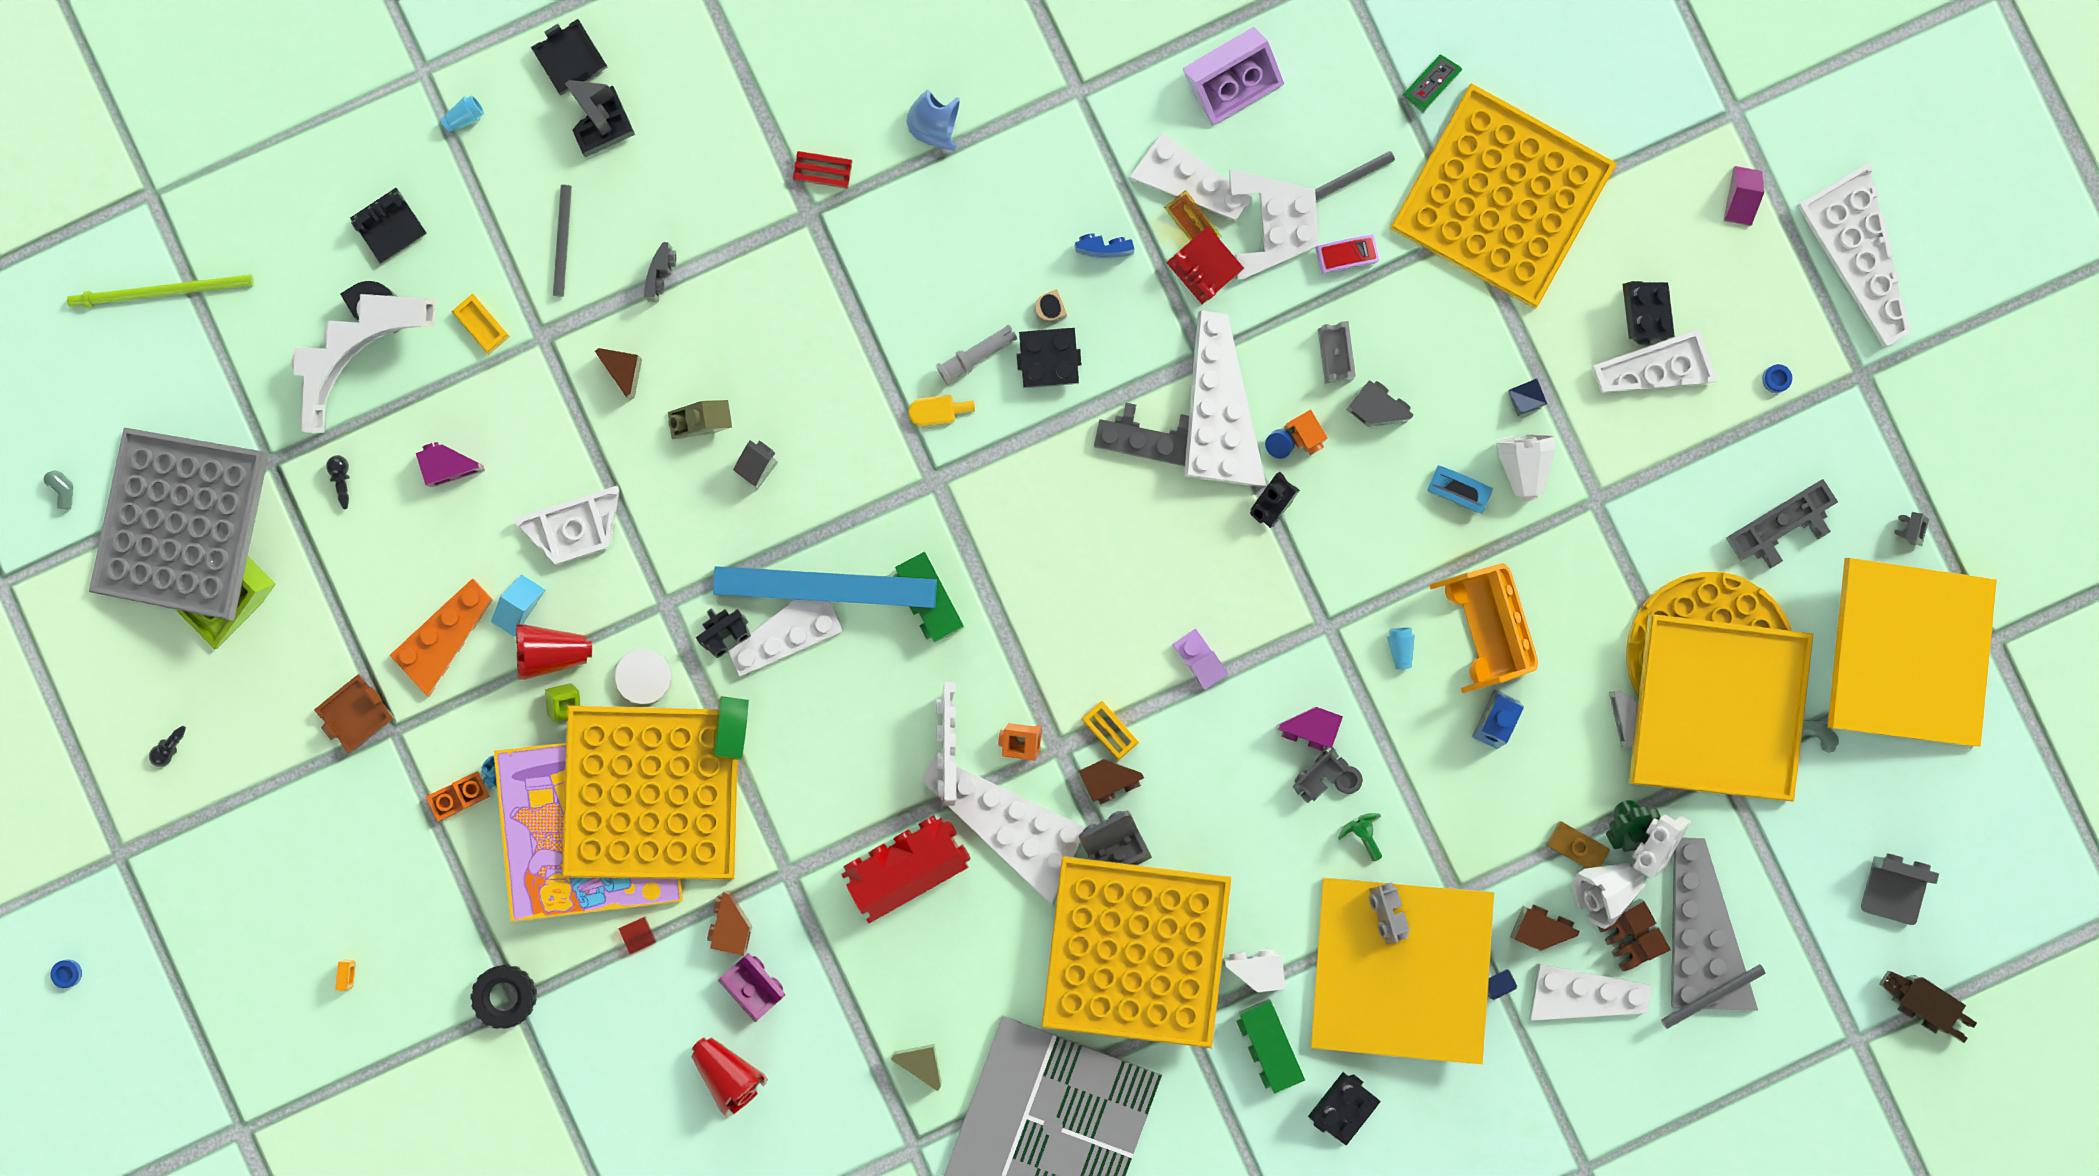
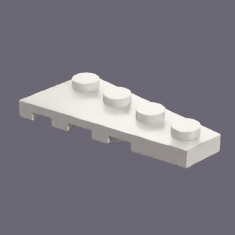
(1174, 170)
(1661, 365)
(786, 633)
(1578, 994)

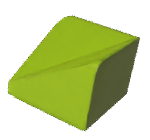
(559, 698)

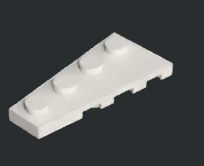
(944, 733)

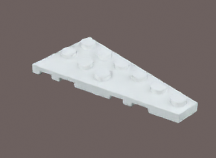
(1857, 242)
(1220, 422)

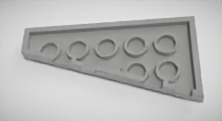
(1702, 933)

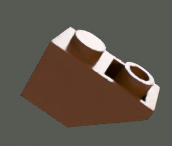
(1108, 777)
(1541, 931)

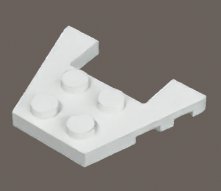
(1286, 220)

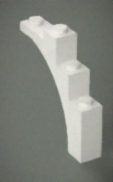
(343, 340)

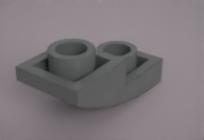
(661, 264)

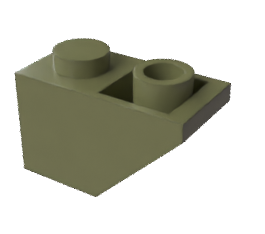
(700, 419)

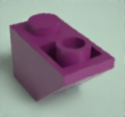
(1313, 725)

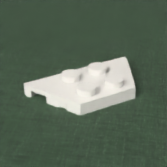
(573, 526)

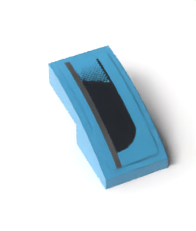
(1460, 489)

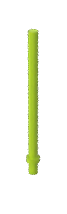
(89, 298)

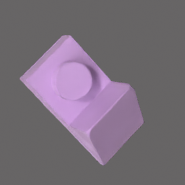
(1200, 659)

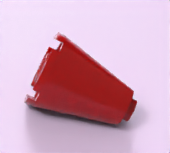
(548, 651)
(726, 1075)

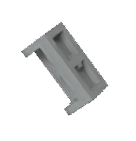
(1336, 352)

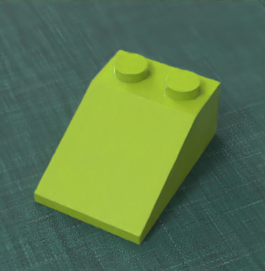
(253, 592)

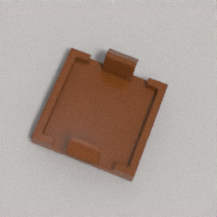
(353, 714)

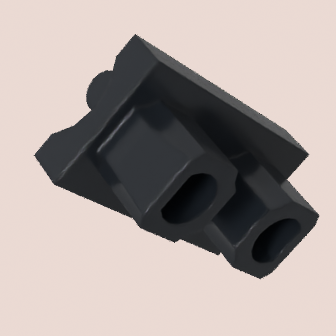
(1274, 500)
(720, 627)

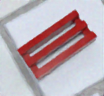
(823, 169)

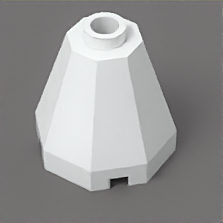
(1527, 463)
(1607, 891)

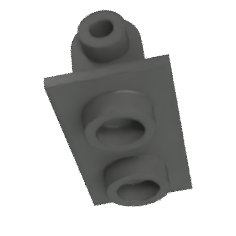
(1325, 766)

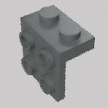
(1115, 840)
(1896, 888)

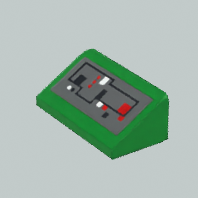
(1432, 82)

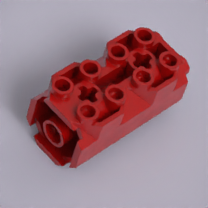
(905, 868)

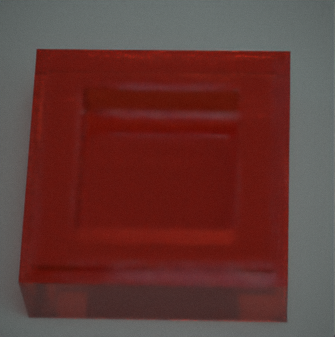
(637, 935)

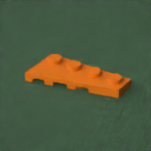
(435, 643)

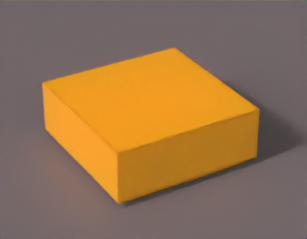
(345, 974)

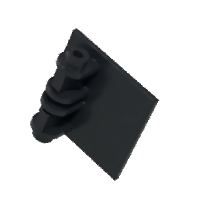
(388, 225)

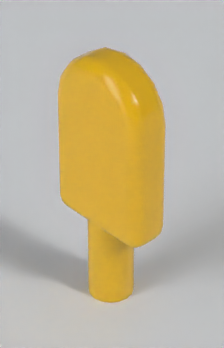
(937, 410)

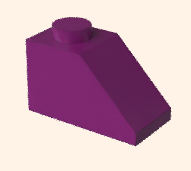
(442, 464)

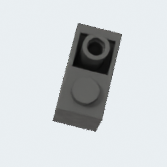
(1378, 408)
(755, 463)

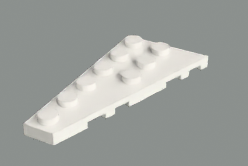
(1015, 827)

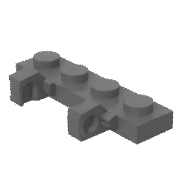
(1128, 438)
(1802, 509)

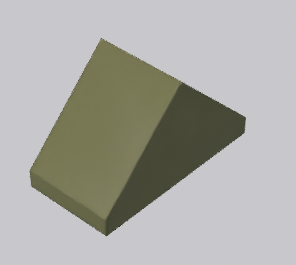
(921, 1063)

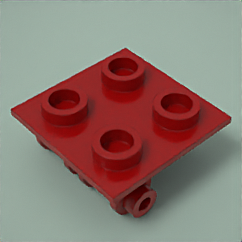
(1205, 265)

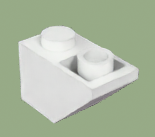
(1261, 971)

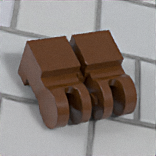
(1647, 938)

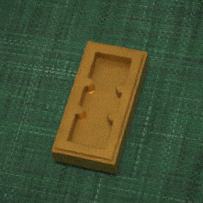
(1577, 846)

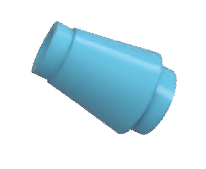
(463, 113)
(1401, 646)

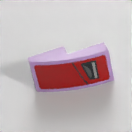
(1347, 254)

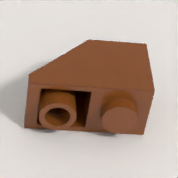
(731, 928)

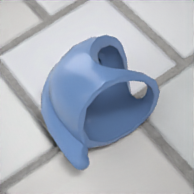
(933, 121)

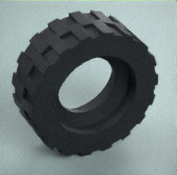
(481, 996)

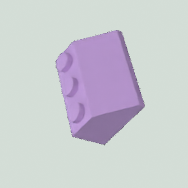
(1234, 75)

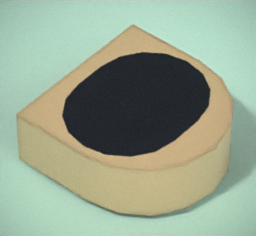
(1050, 307)

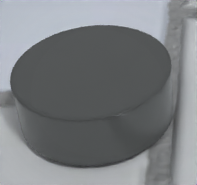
(1349, 781)

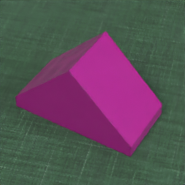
(1744, 195)

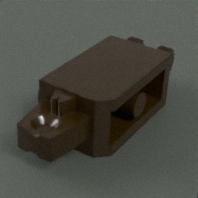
(1928, 1002)

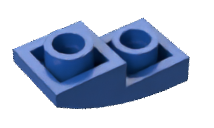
(1094, 246)

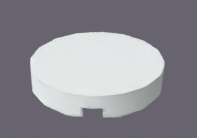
(643, 676)

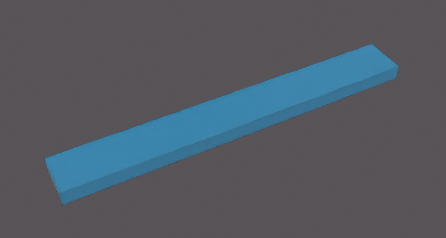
(825, 586)

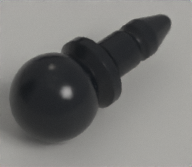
(338, 467)
(162, 753)

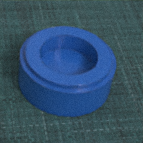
(1777, 378)
(1279, 444)
(66, 973)

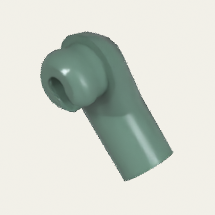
(62, 486)

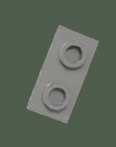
(1383, 901)

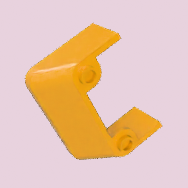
(1495, 624)

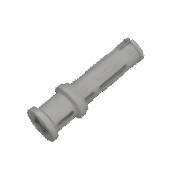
(965, 361)

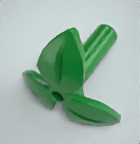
(1364, 829)

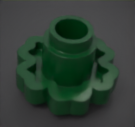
(1630, 825)

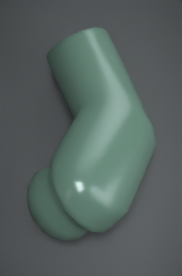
(1827, 736)

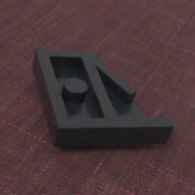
(590, 138)

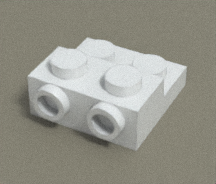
(1660, 846)

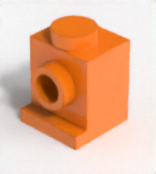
(1307, 432)
(1022, 750)

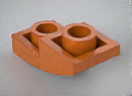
(457, 796)

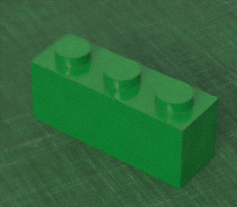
(938, 621)
(1270, 1046)

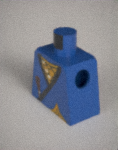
(1498, 720)

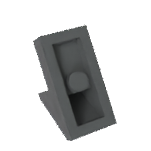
(590, 98)

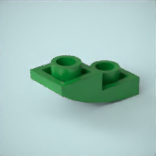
(731, 728)

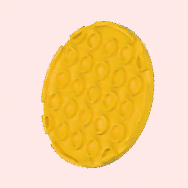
(1703, 597)

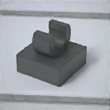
(1916, 528)

